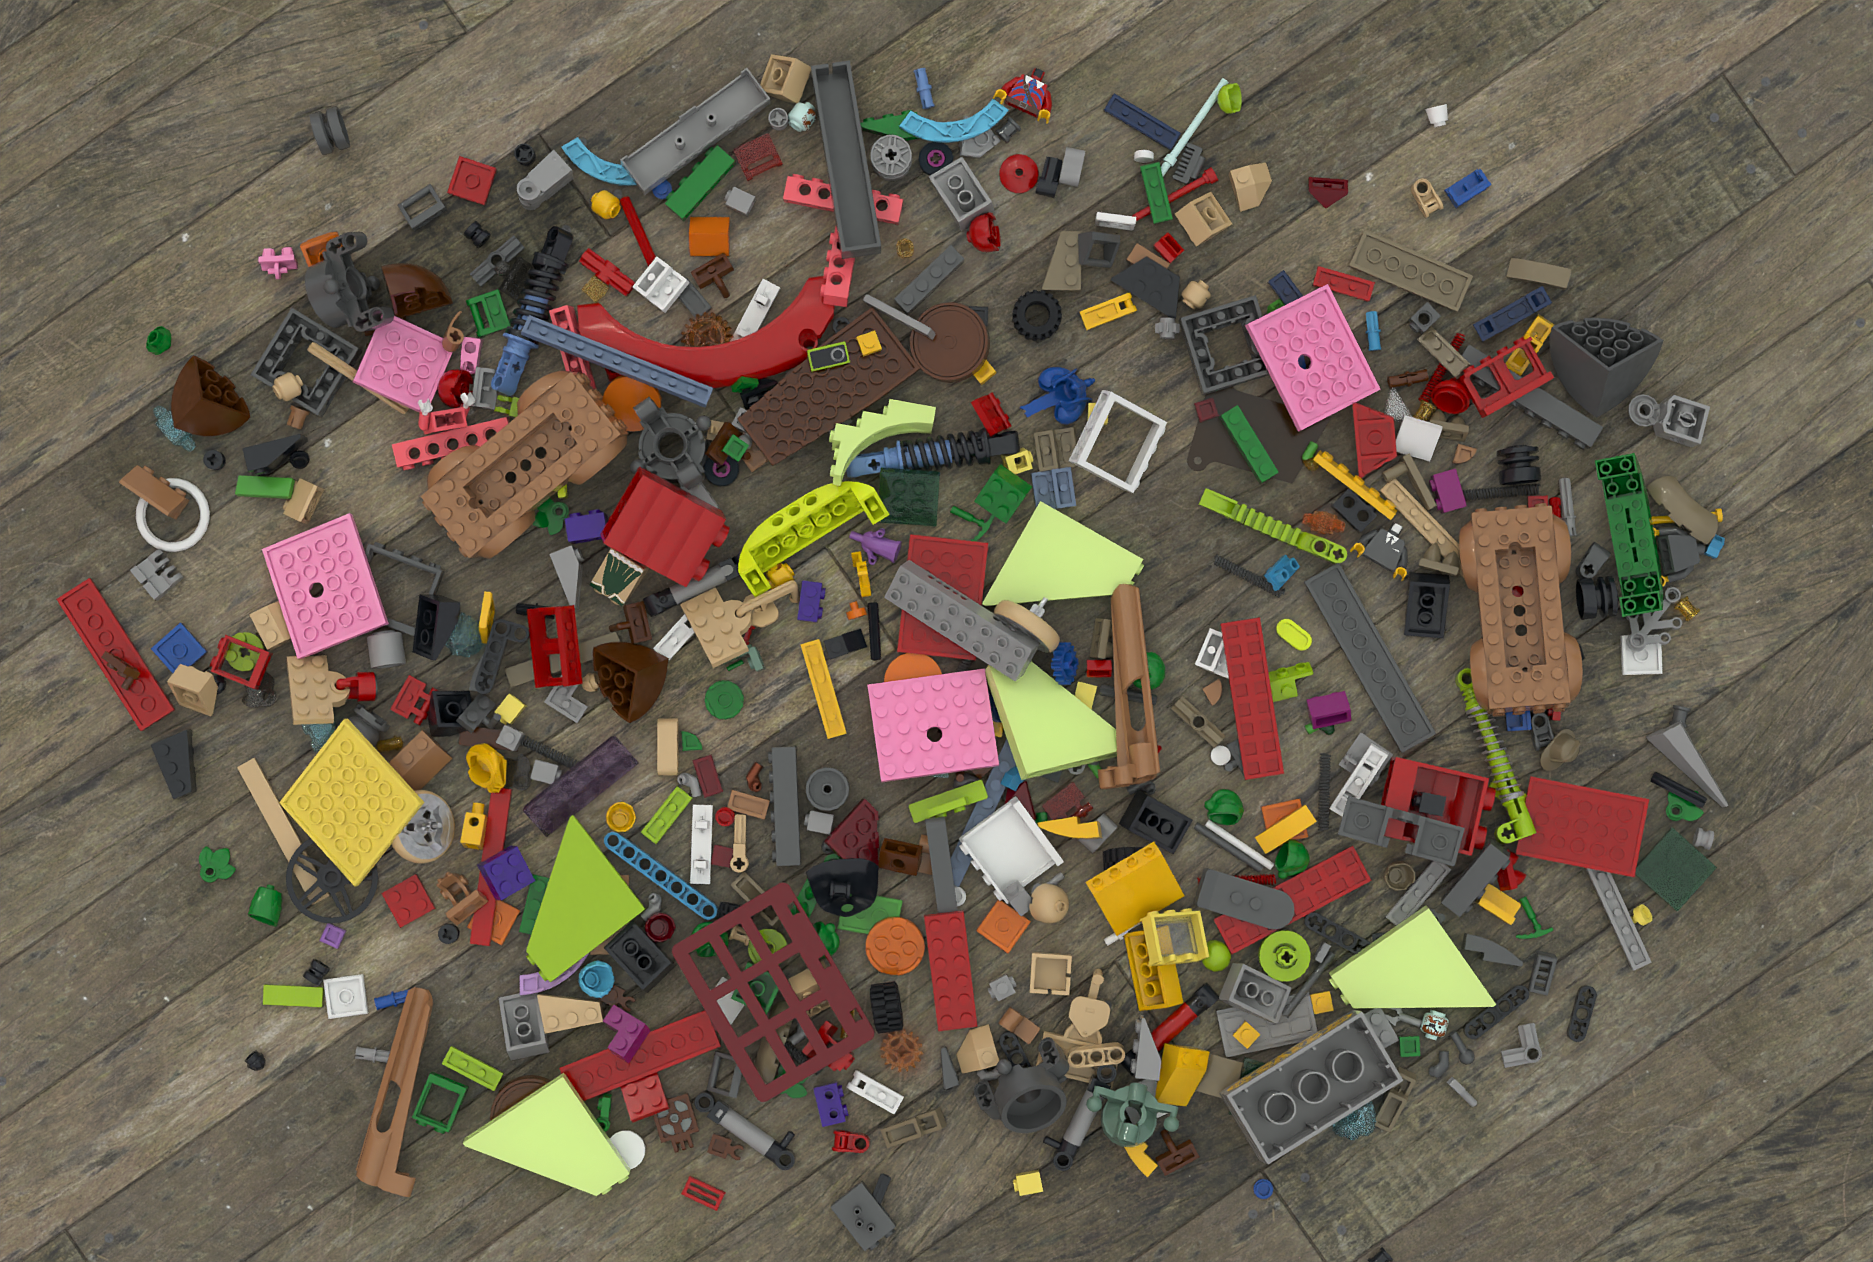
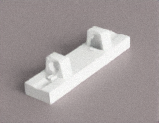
(756, 312)
(1360, 777)
(701, 844)

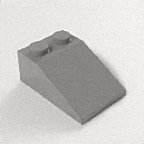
(961, 193)
(569, 570)
(1254, 993)
(523, 1026)

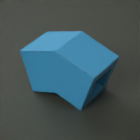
(1714, 547)
(1012, 779)

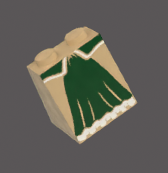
(618, 577)

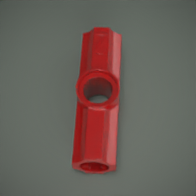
(607, 272)

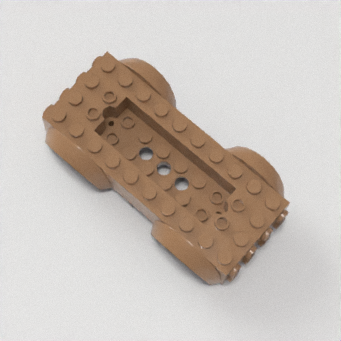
(470, 484)
(1531, 552)

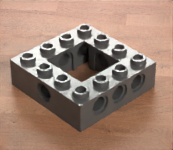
(1194, 330)
(282, 347)

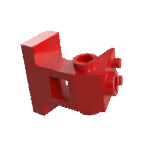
(826, 1032)

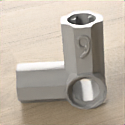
(1528, 1040)

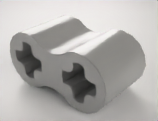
(1072, 166)
(1107, 829)

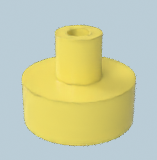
(1641, 915)

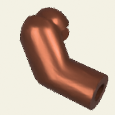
(753, 779)

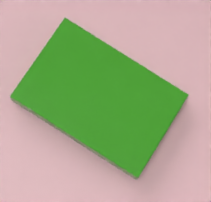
(865, 920)

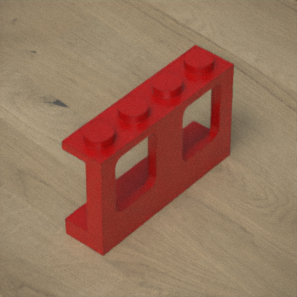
(1509, 387)
(565, 645)

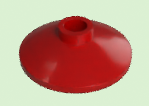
(1021, 183)

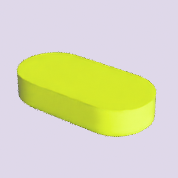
(1293, 634)

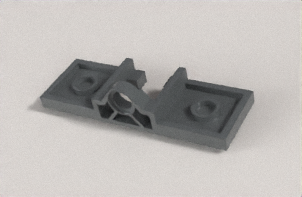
(1368, 823)

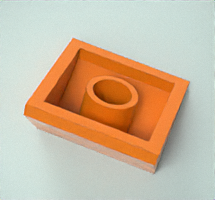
(709, 236)

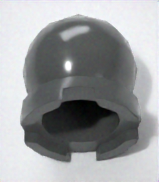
(369, 724)

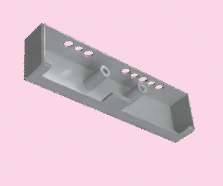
(696, 132)
(962, 620)

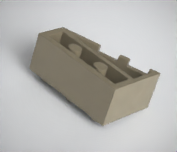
(1064, 269)

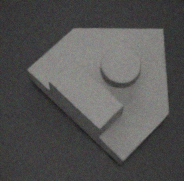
(978, 145)

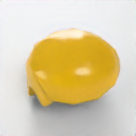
(620, 817)

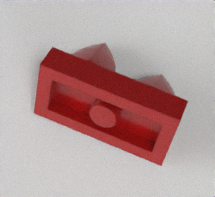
(1510, 878)

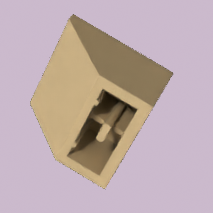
(805, 985)

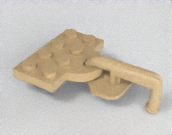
(721, 630)
(1087, 1019)

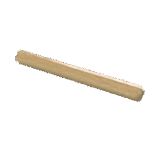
(349, 372)

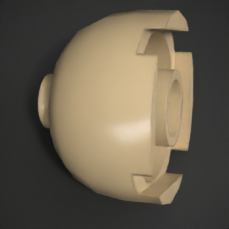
(1049, 903)

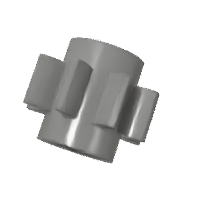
(1167, 328)

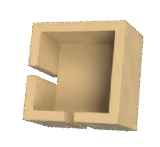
(1049, 972)

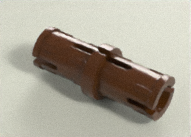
(1407, 378)

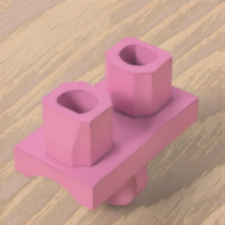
(278, 264)

